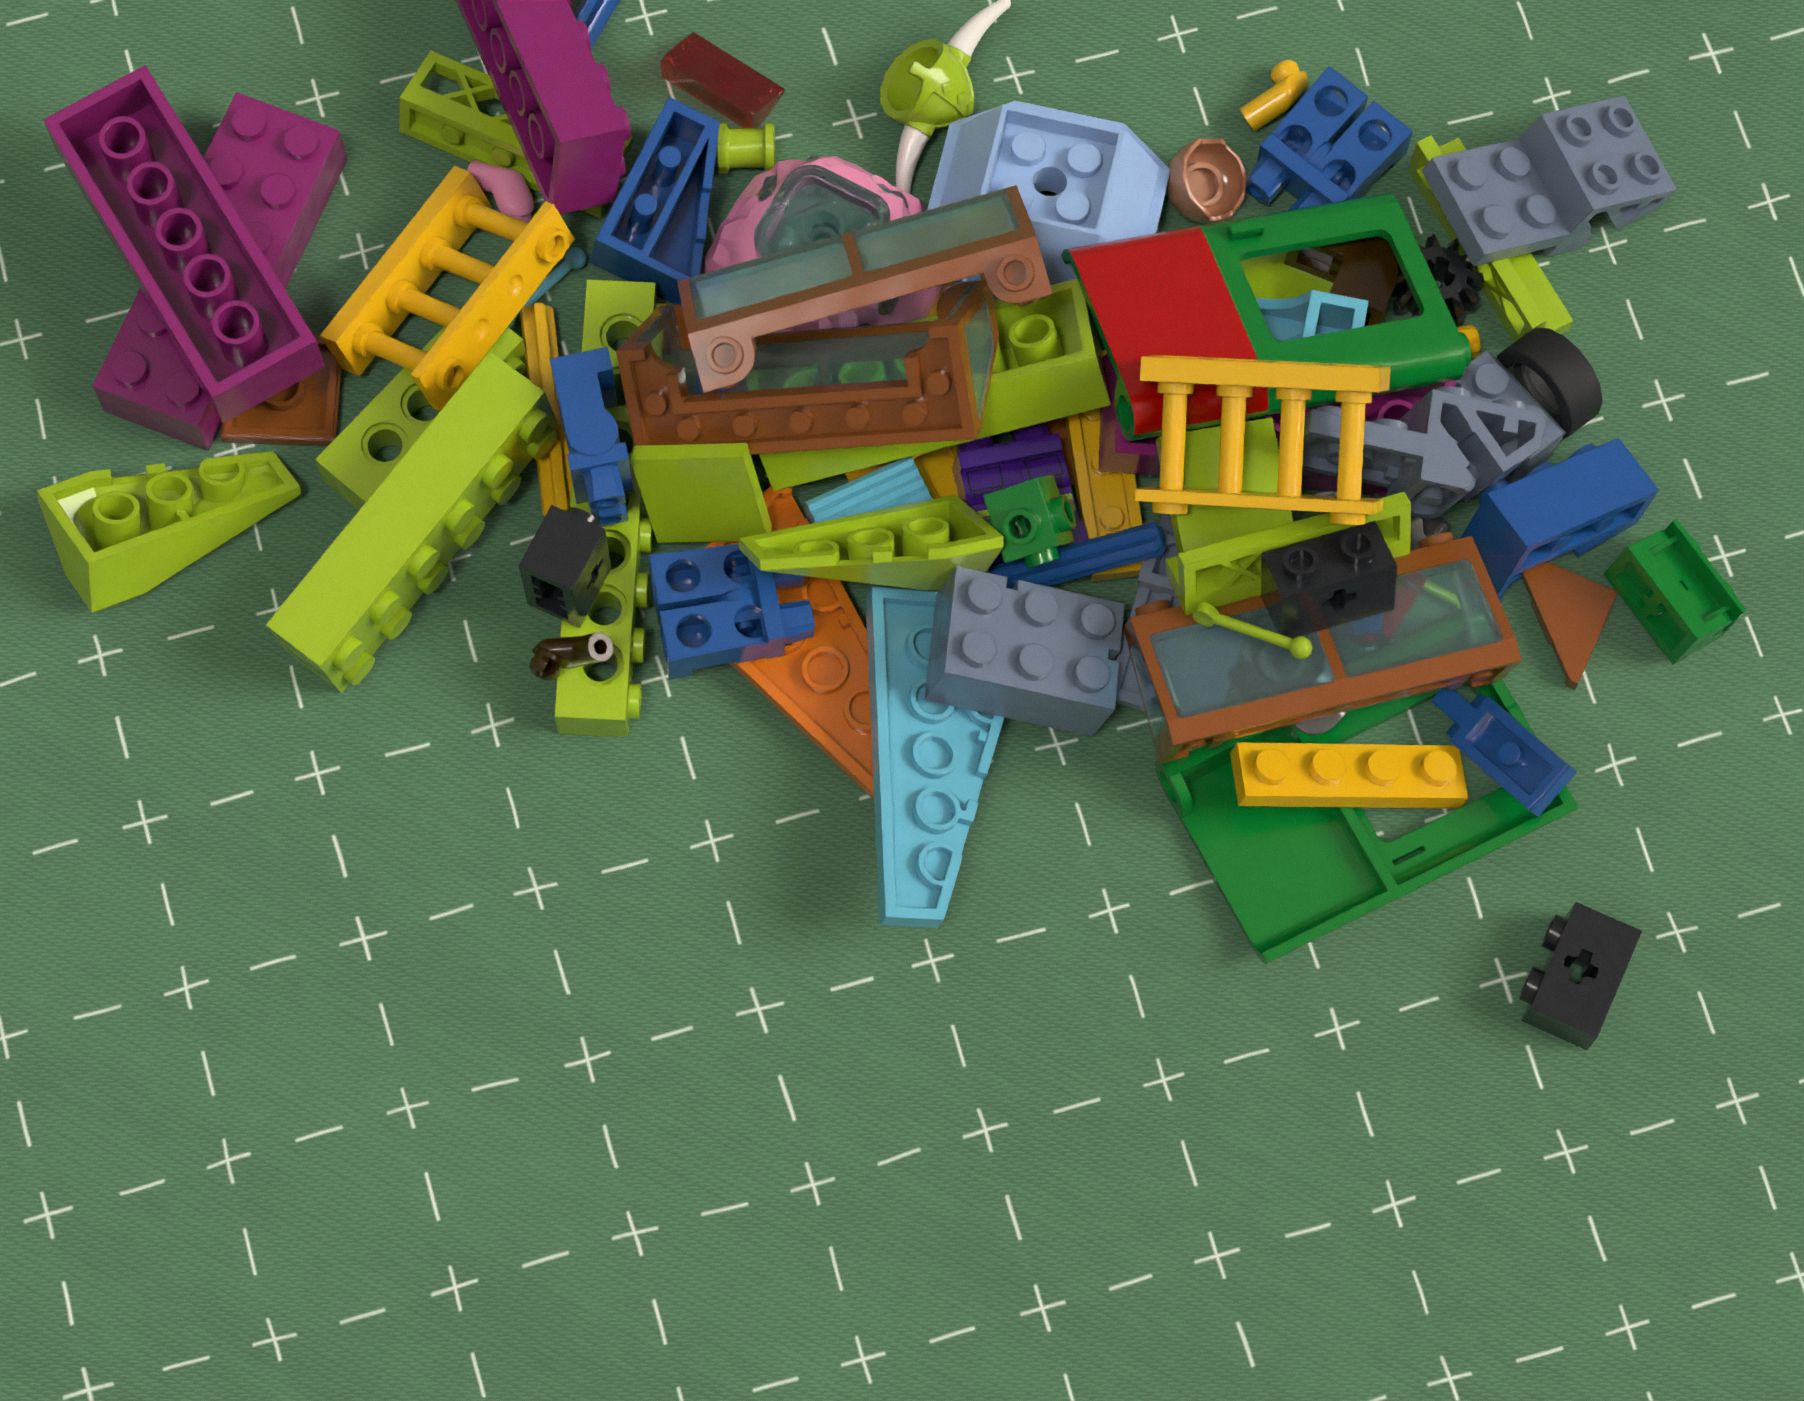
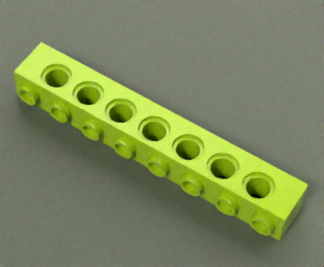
(581, 703)

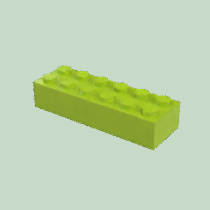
(1042, 371)
(416, 524)

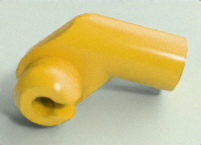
(1288, 87)

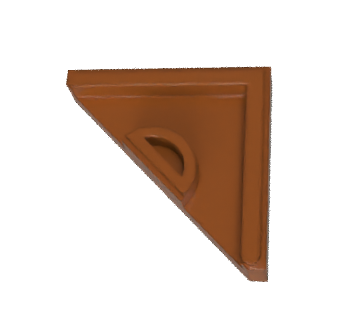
(1569, 613)

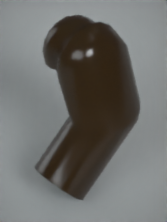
(569, 653)

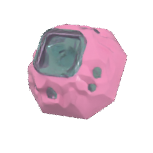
(809, 203)

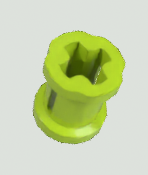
(746, 147)

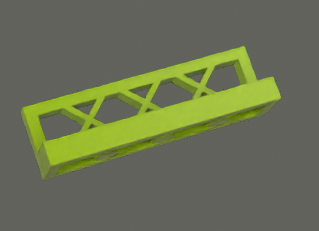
(458, 126)
(1511, 285)
(1232, 567)

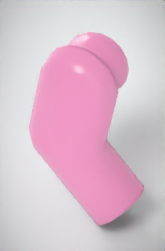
(508, 189)

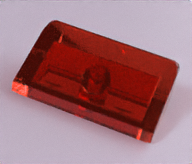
(720, 81)

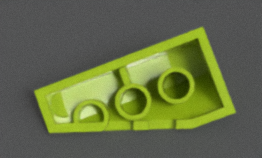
(143, 528)
(891, 546)

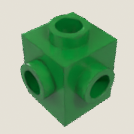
(1031, 520)

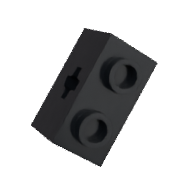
(566, 564)
(1328, 580)
(1603, 950)

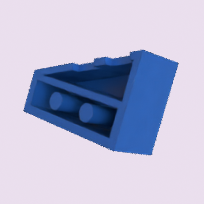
(663, 207)
(1559, 510)

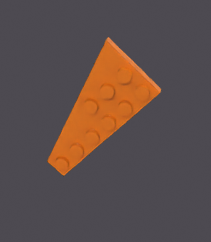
(825, 677)

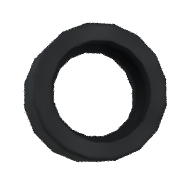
(1555, 377)

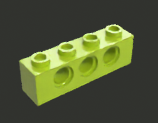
(389, 421)

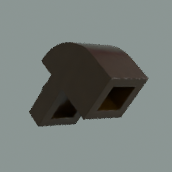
(1357, 270)

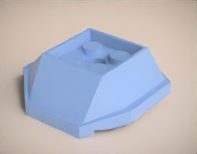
(1099, 168)

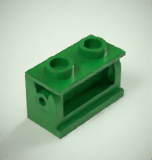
(1675, 591)

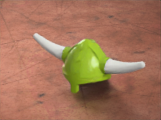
(932, 88)

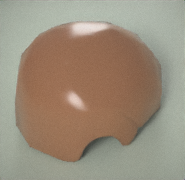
(1206, 181)

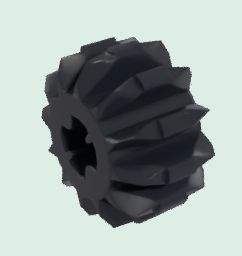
(1456, 277)

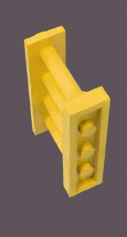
(413, 264)
(1293, 386)

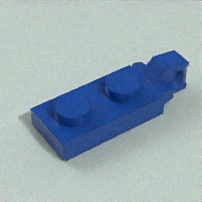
(1505, 749)

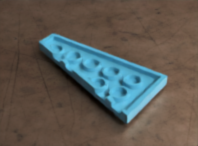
(924, 763)

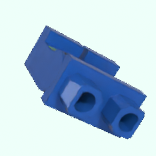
(1328, 146)
(595, 457)
(722, 609)

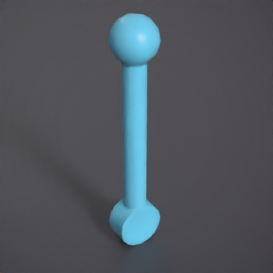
(574, 259)

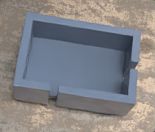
(1024, 651)

